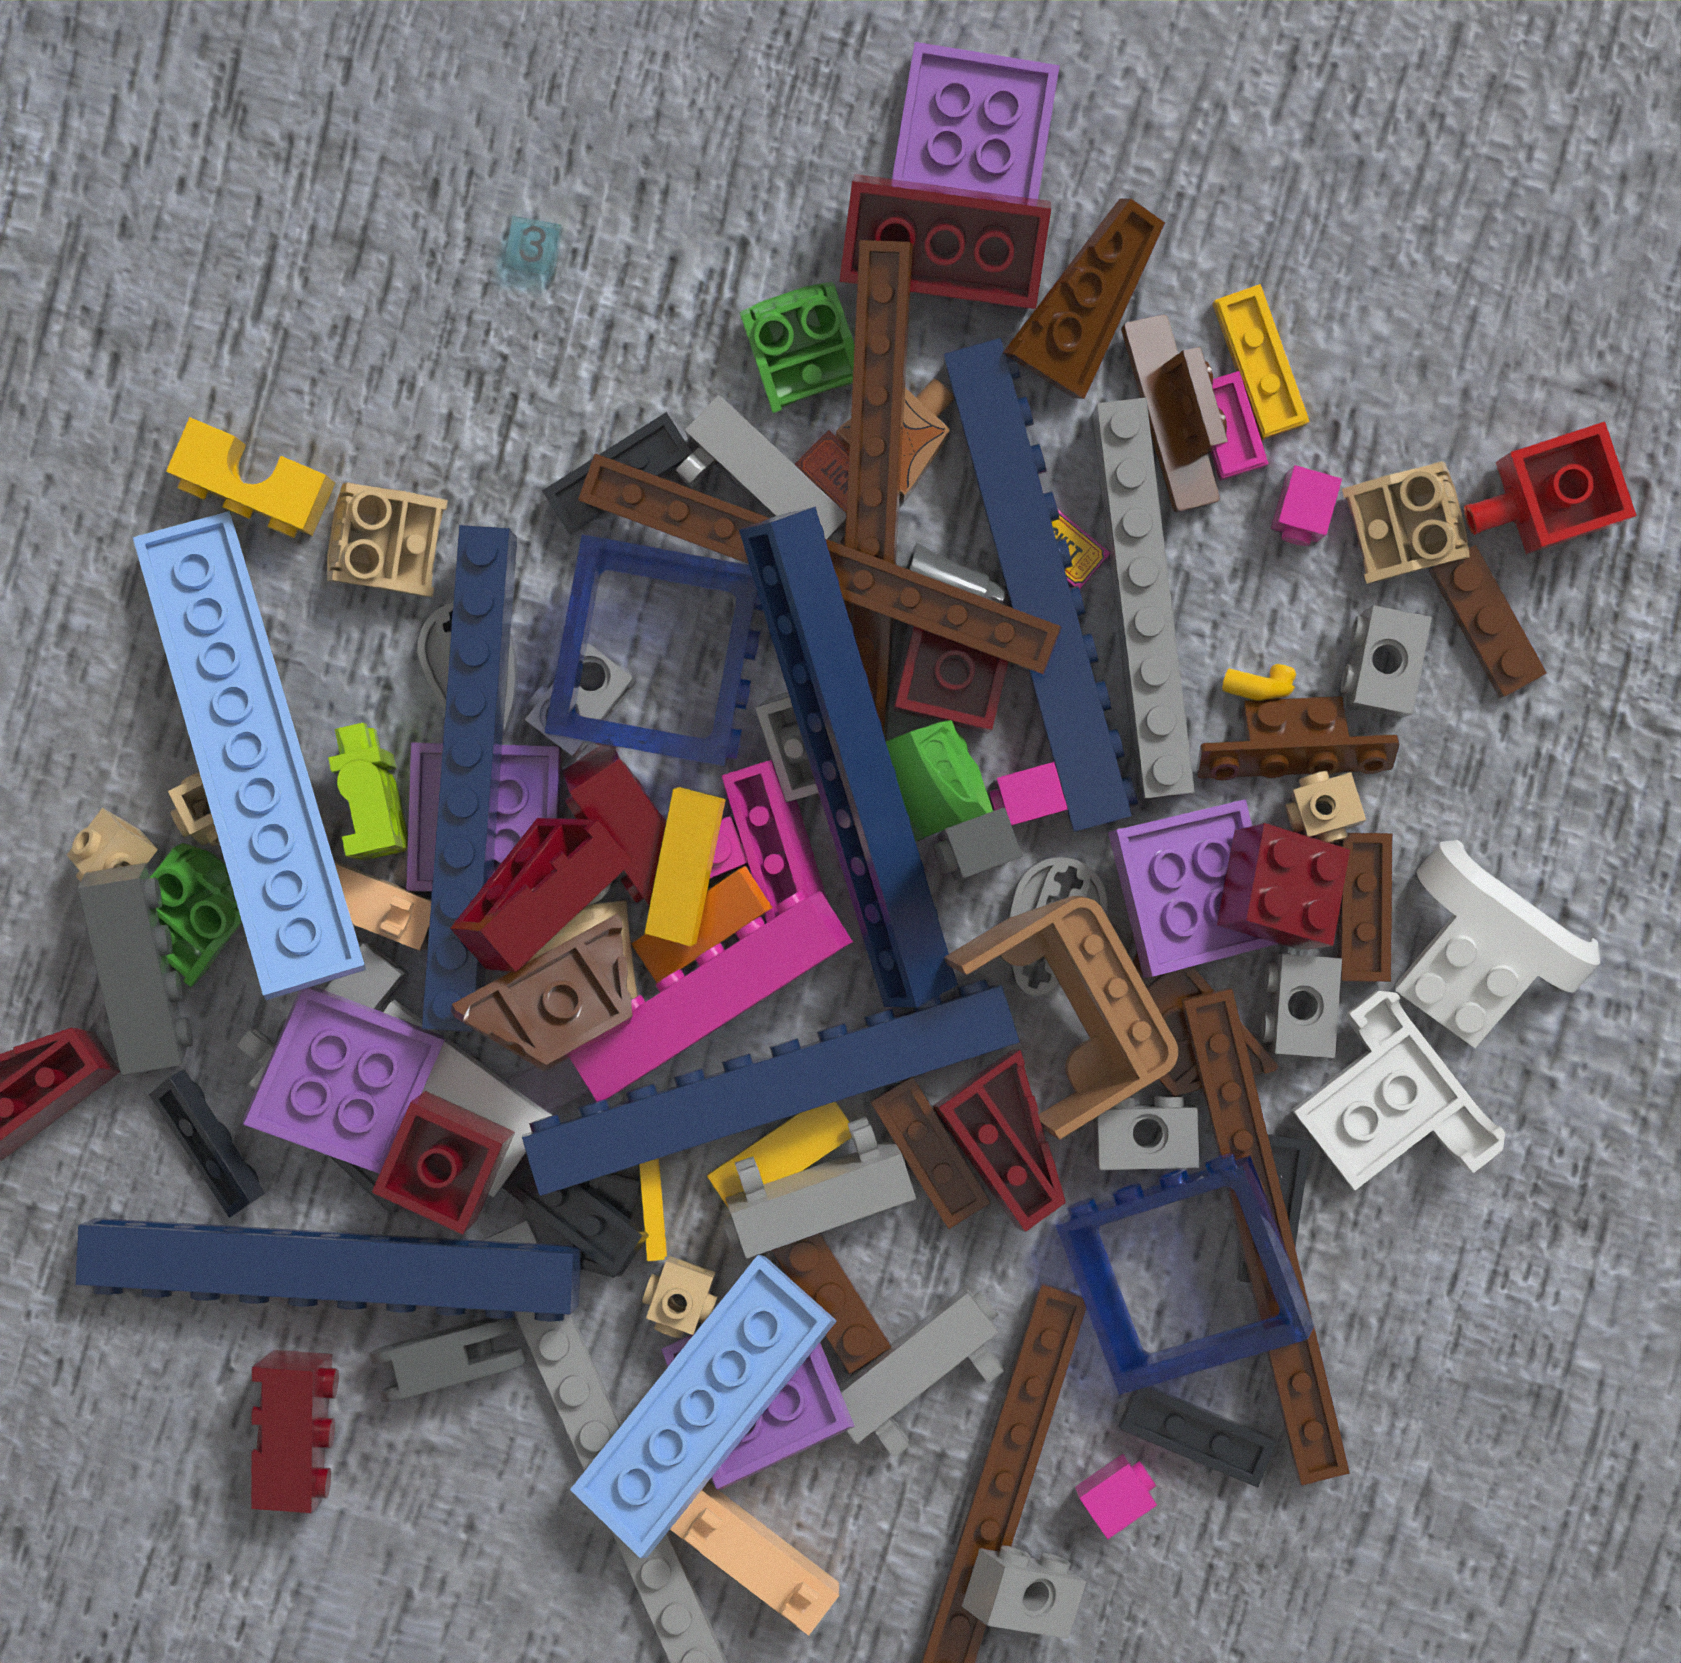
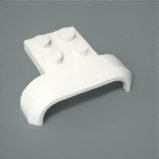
(1486, 948)
(1394, 1100)

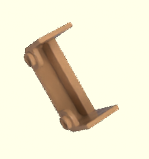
(1125, 1029)

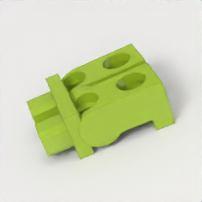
(370, 793)

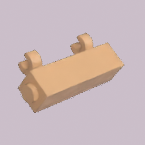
(386, 907)
(757, 1558)

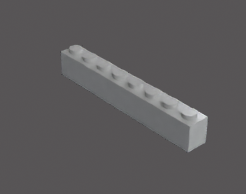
(1142, 599)

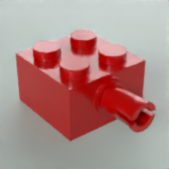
(1557, 490)

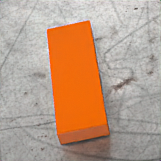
(726, 910)

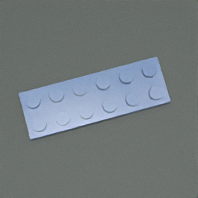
(702, 1406)

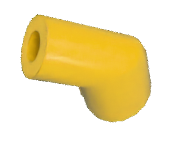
(1258, 687)

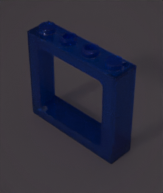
(602, 555)
(1127, 1360)

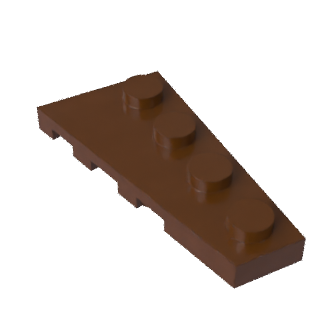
(1084, 307)

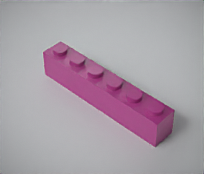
(714, 993)

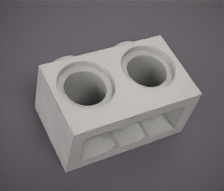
(590, 704)

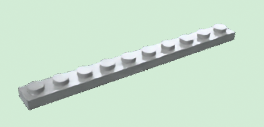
(590, 1425)

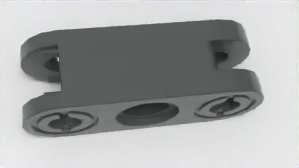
(447, 1357)

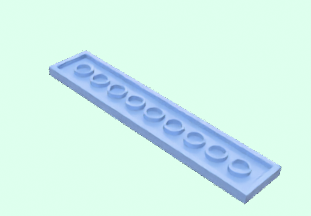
(248, 756)

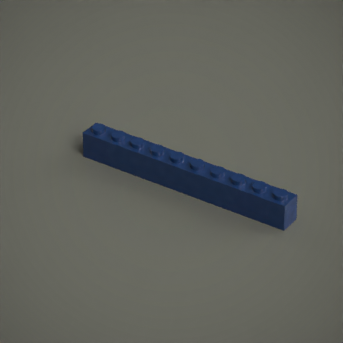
(1037, 583)
(849, 756)
(469, 761)
(768, 1088)
(329, 1267)

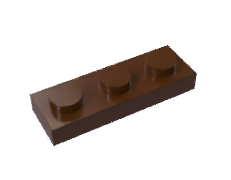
(1488, 623)
(1366, 909)
(930, 1152)
(820, 1275)

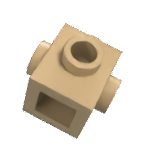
(1338, 794)
(192, 811)
(109, 844)
(683, 1279)

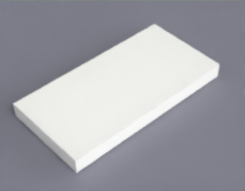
(478, 1089)

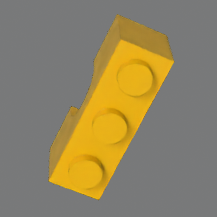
(209, 463)

